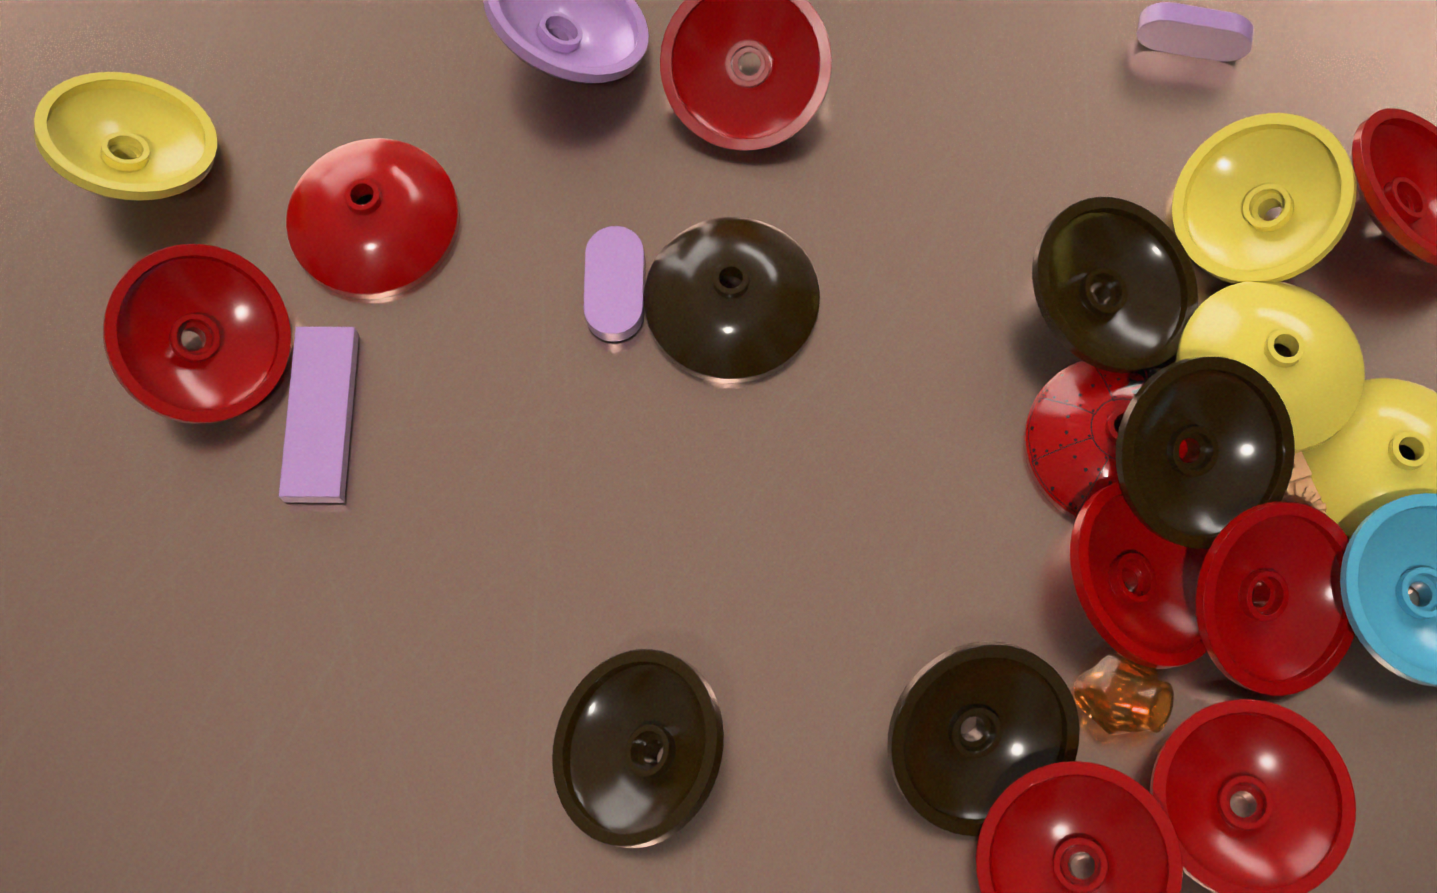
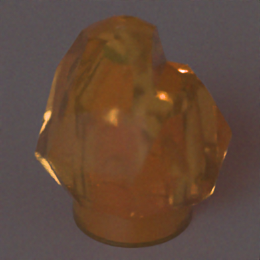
(1124, 696)

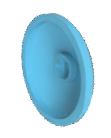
(1381, 561)

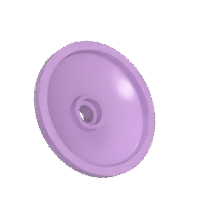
(572, 37)

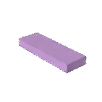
(319, 415)

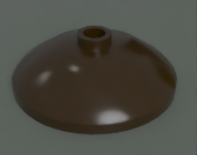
(1133, 269)
(737, 330)
(1235, 455)
(1021, 725)
(611, 745)

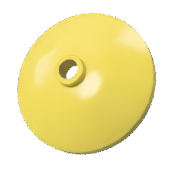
(125, 136)
(1246, 173)
(1326, 366)
(1363, 461)

